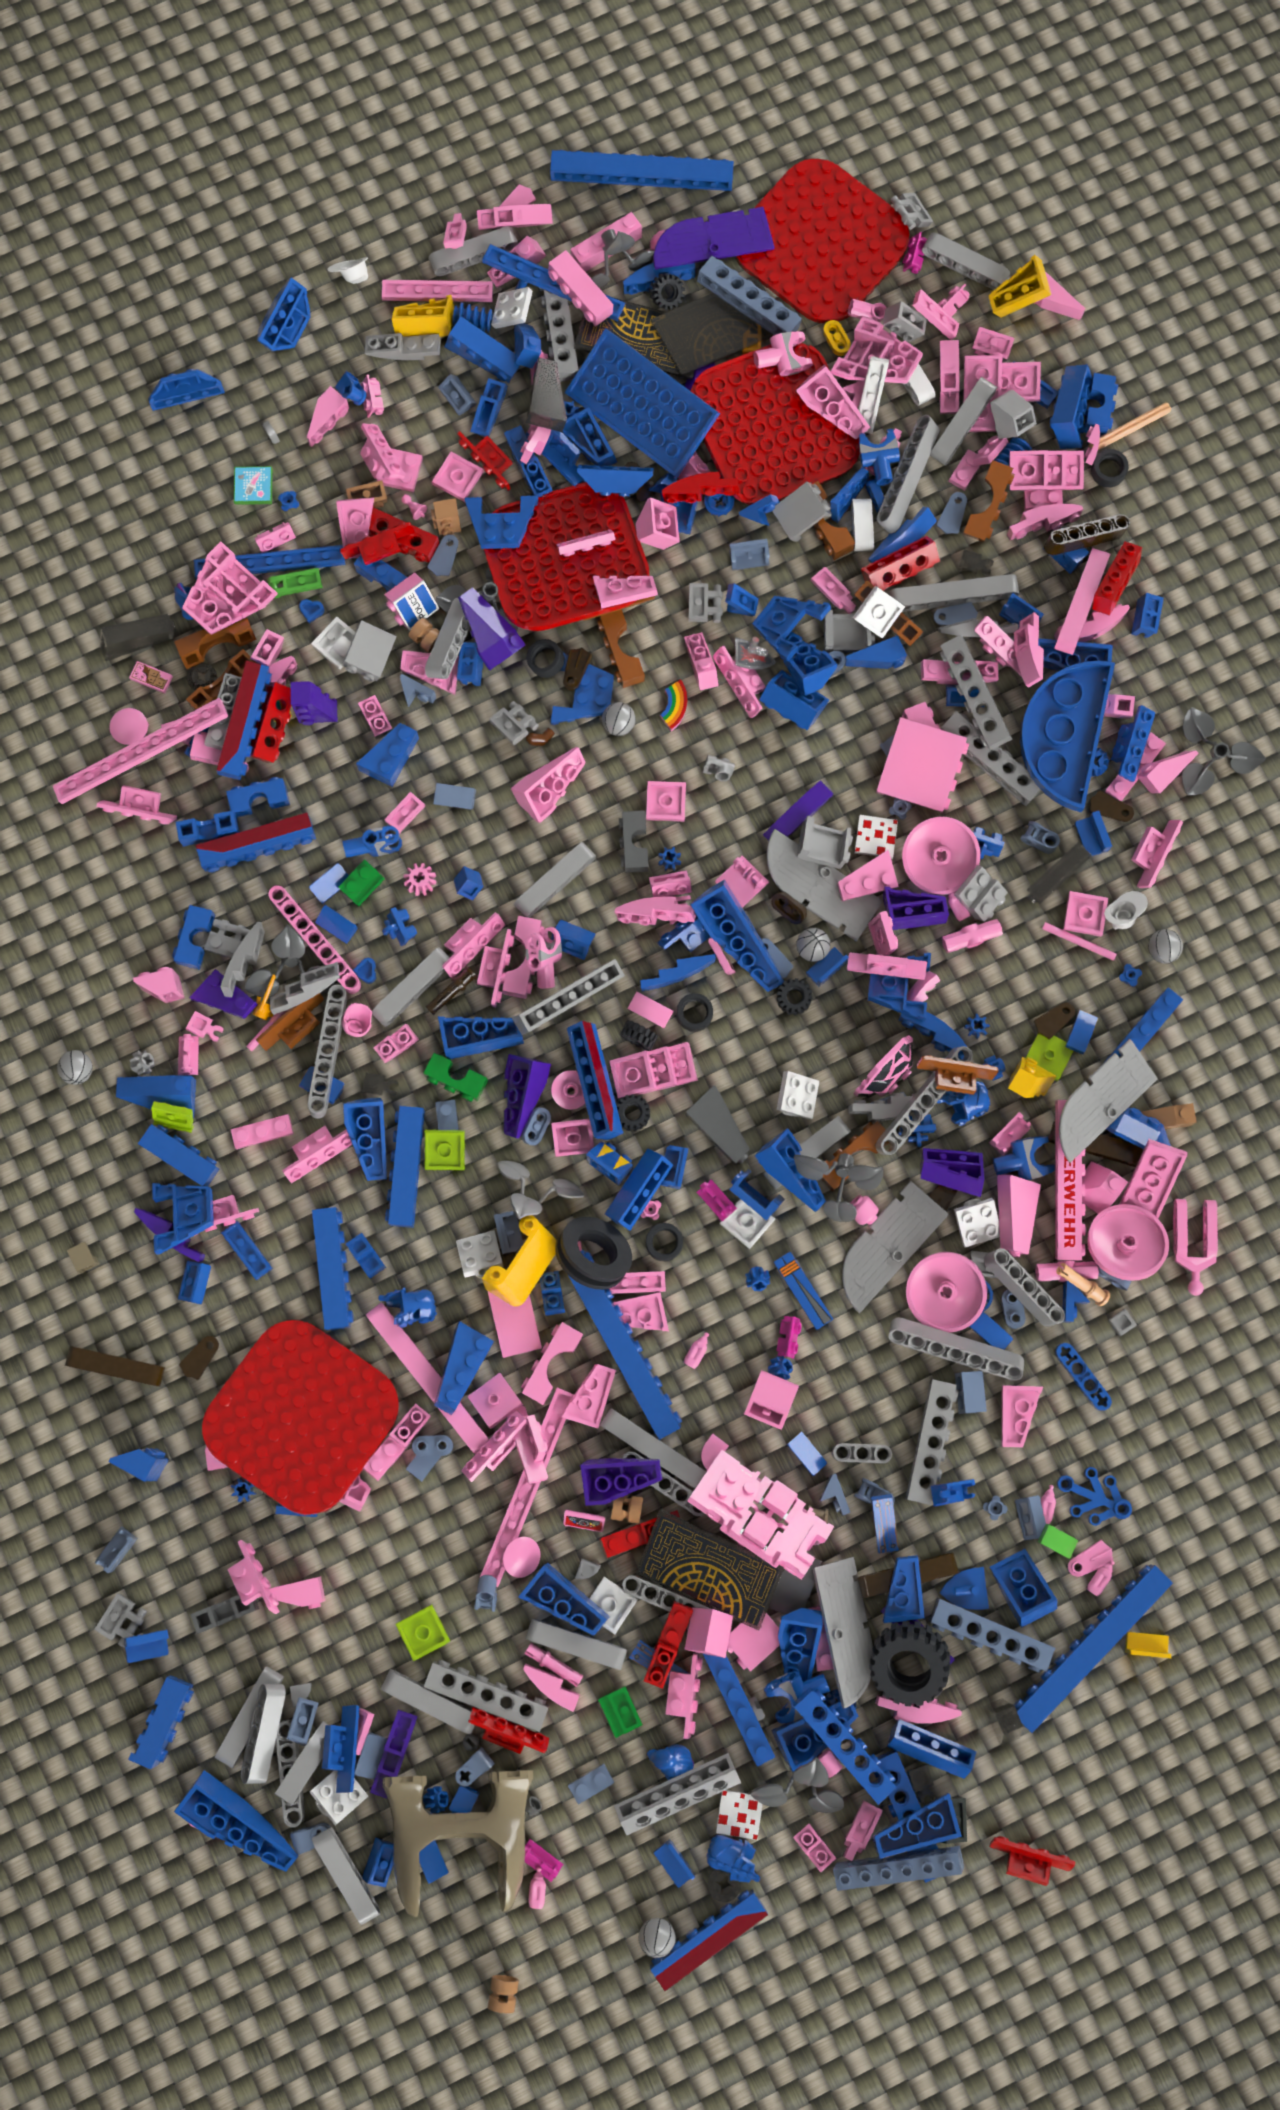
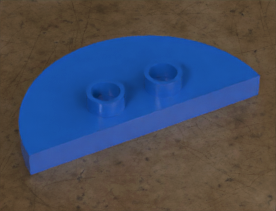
(1064, 730)

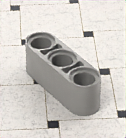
(871, 1456)

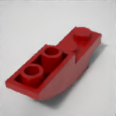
(692, 487)
(629, 1537)
(668, 1644)

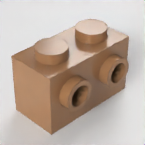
(369, 490)
(446, 517)

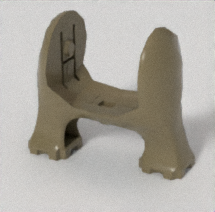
(500, 1825)

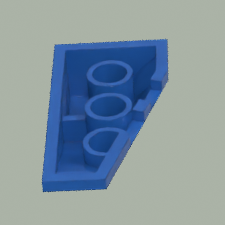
(779, 1162)

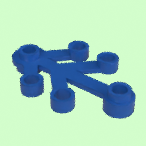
(1097, 1498)

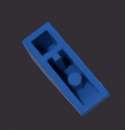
(526, 345)
(881, 655)

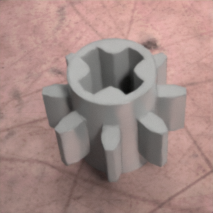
(142, 1062)

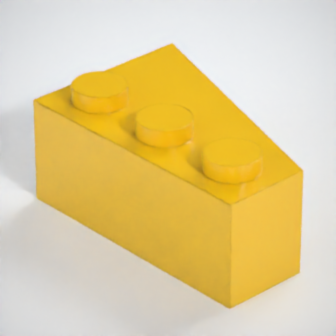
(1022, 289)
(425, 318)
(1030, 1079)

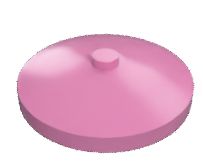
(940, 855)
(1128, 1242)
(946, 1291)

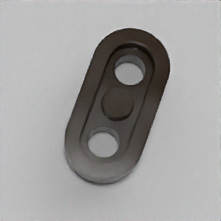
(789, 908)

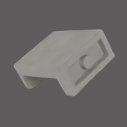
(801, 510)
(845, 634)
(369, 651)
(824, 844)

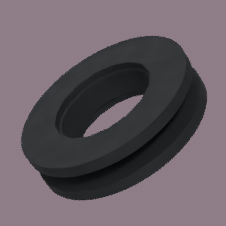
(582, 1269)

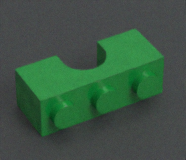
(439, 1072)

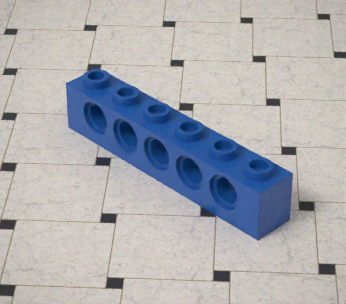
(892, 1762)
(877, 1789)

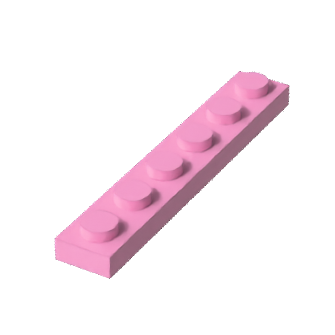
(424, 290)

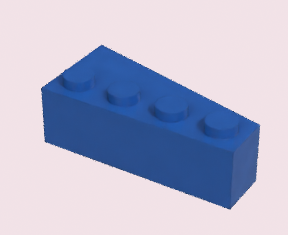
(1071, 406)
(560, 1597)
(162, 1723)
(922, 1828)

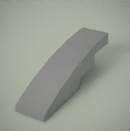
(966, 628)
(245, 955)
(310, 985)

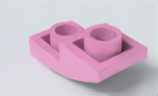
(1094, 437)
(374, 715)
(917, 992)
(650, 1009)
(396, 1043)
(814, 1848)

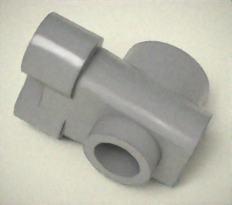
(721, 767)

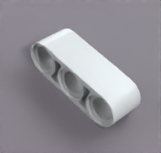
(919, 387)
(862, 524)

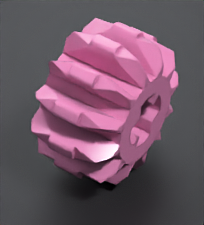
(416, 873)

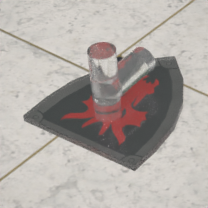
(752, 656)

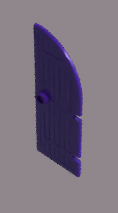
(719, 237)

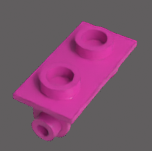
(911, 259)
(716, 1200)
(791, 1328)
(538, 1857)

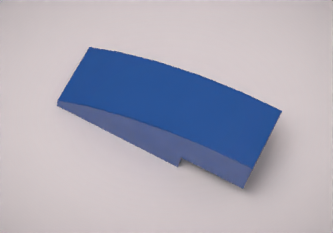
(489, 407)

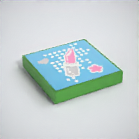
(253, 485)

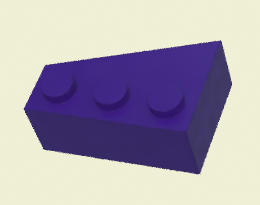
(311, 704)
(914, 909)
(953, 1169)

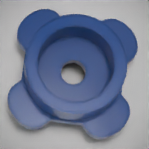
(288, 496)
(1124, 977)

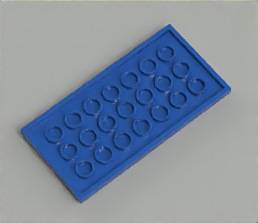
(642, 403)

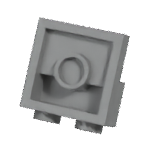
(981, 894)

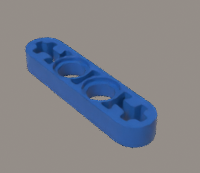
(1080, 1378)

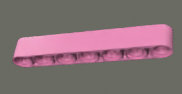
(1082, 601)
(311, 931)

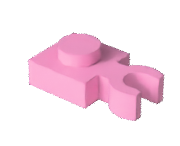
(201, 1025)

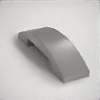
(303, 1767)

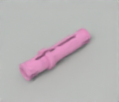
(553, 1664)

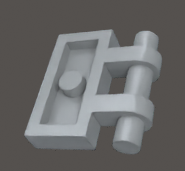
(911, 210)
(699, 603)
(509, 726)
(224, 945)
(115, 1616)

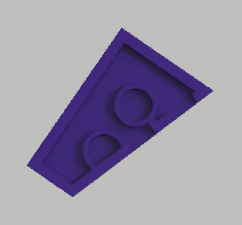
(211, 994)

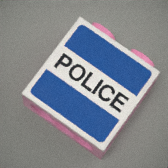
(411, 601)

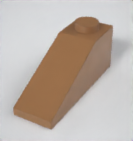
(1174, 1116)

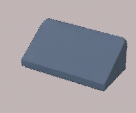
(457, 394)
(1030, 1516)
(302, 1721)
(371, 1756)

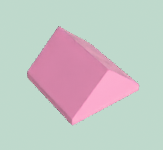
(572, 1137)
(709, 1632)

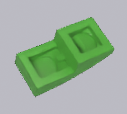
(1058, 1541)

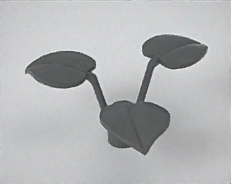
(615, 244)
(488, 592)
(1243, 755)
(285, 945)
(863, 1176)
(809, 1774)

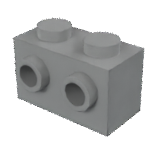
(904, 321)

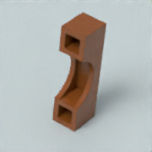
(997, 478)
(836, 540)
(902, 626)
(195, 646)
(628, 668)
(209, 693)
(866, 1141)

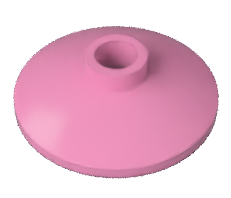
(559, 1090)

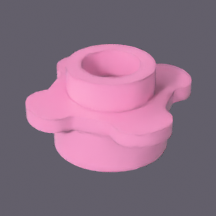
(654, 1213)

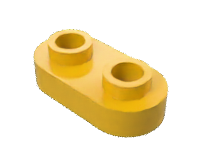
(837, 339)

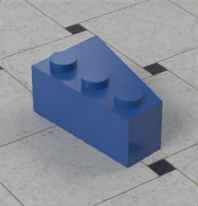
(588, 438)
(389, 755)

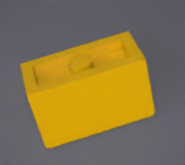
(1147, 1644)

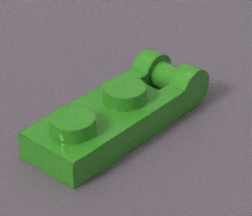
(296, 582)

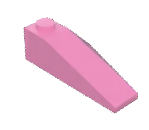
(828, 399)
(543, 788)

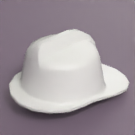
(353, 270)
(1126, 909)

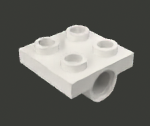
(511, 307)
(335, 642)
(797, 1095)
(977, 1221)
(479, 1253)
(335, 1804)

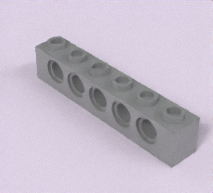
(569, 367)
(959, 647)
(994, 768)
(568, 997)
(927, 1430)
(436, 1682)
(677, 1794)

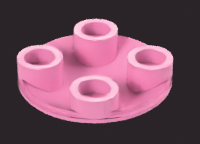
(128, 726)
(521, 1557)

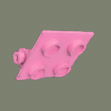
(743, 880)

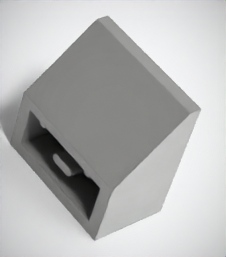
(1012, 415)

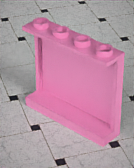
(922, 765)

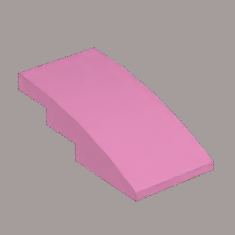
(1047, 470)
(653, 1070)

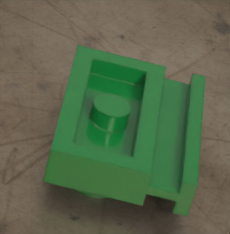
(361, 883)
(620, 1712)

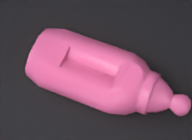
(957, 907)
(696, 1352)
(1048, 1504)
(1101, 1579)
(537, 1890)

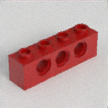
(428, 541)
(923, 548)
(1117, 578)
(260, 751)

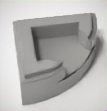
(587, 1569)
(301, 1691)
(756, 1708)

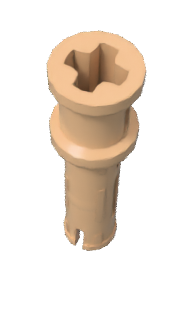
(1089, 1288)

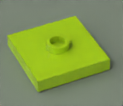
(1050, 1054)
(444, 1149)
(423, 1632)

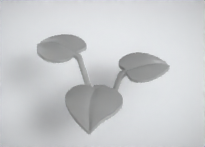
(527, 1206)

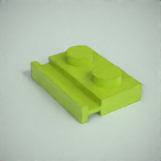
(172, 1117)

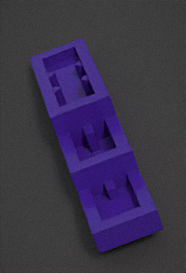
(804, 807)
(160, 1225)
(394, 1750)

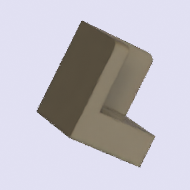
(82, 1257)

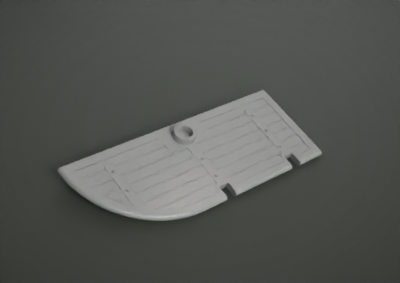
(817, 886)
(1097, 1106)
(895, 1238)
(843, 1622)

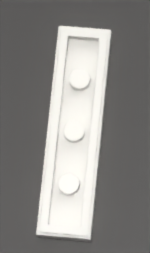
(873, 390)

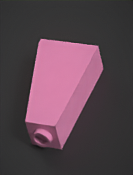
(1016, 1213)

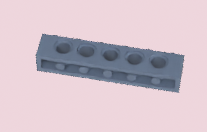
(739, 298)
(1042, 1652)
(898, 1868)

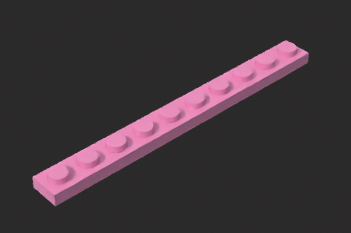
(140, 751)
(526, 1492)

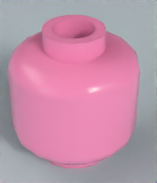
(865, 1209)

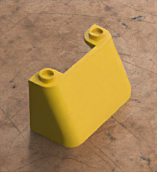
(527, 1266)

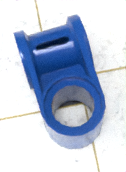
(350, 388)

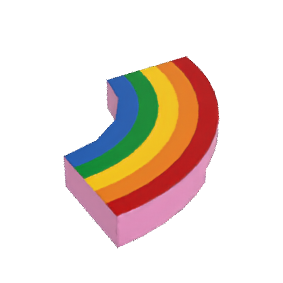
(676, 705)

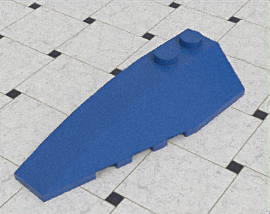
(733, 931)
(226, 1815)

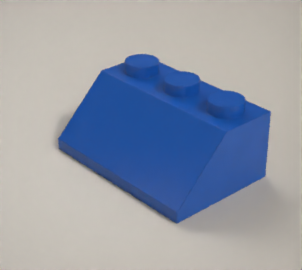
(791, 703)
(142, 1463)

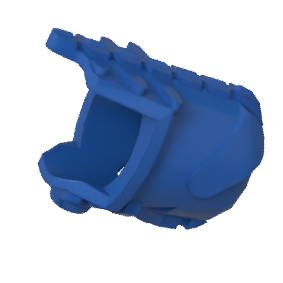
(967, 1104)
(413, 1306)
(732, 1858)

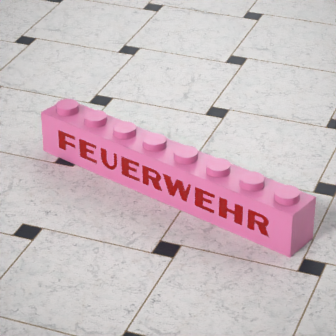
(1068, 1199)

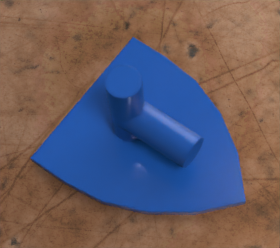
(967, 1589)

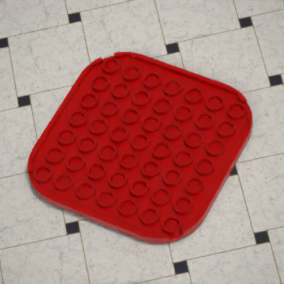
(828, 240)
(767, 429)
(551, 589)
(300, 1417)

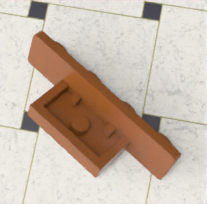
(292, 1025)
(956, 1075)

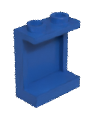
(753, 1197)

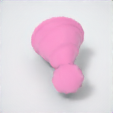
(416, 509)

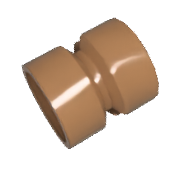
(424, 634)
(634, 1509)
(505, 1986)

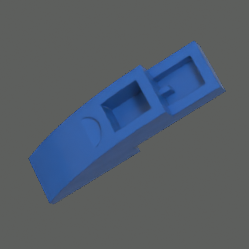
(642, 278)
(532, 471)
(944, 1036)

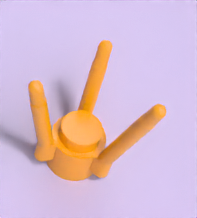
(263, 1010)

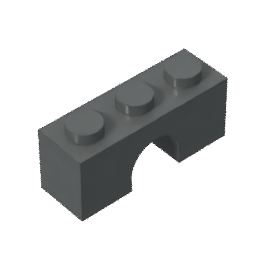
(633, 824)
(221, 1613)

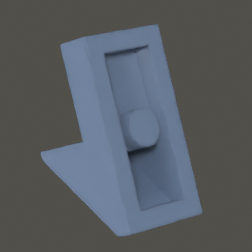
(412, 688)
(834, 1489)

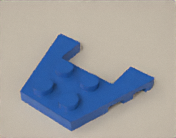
(500, 529)
(781, 617)
(589, 698)
(892, 992)
(190, 1213)

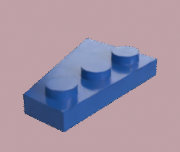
(850, 491)
(905, 1592)

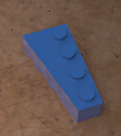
(482, 350)
(1083, 652)
(477, 1035)
(463, 1361)

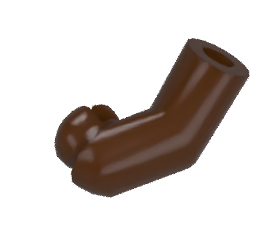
(540, 739)

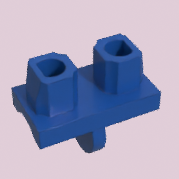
(988, 845)
(396, 928)
(925, 1126)

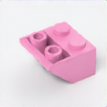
(163, 984)
(771, 1400)

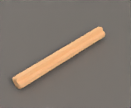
(1133, 425)

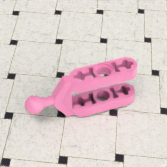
(1180, 1241)

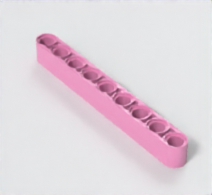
(425, 1374)

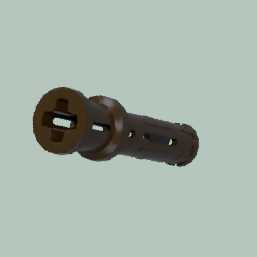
(457, 981)

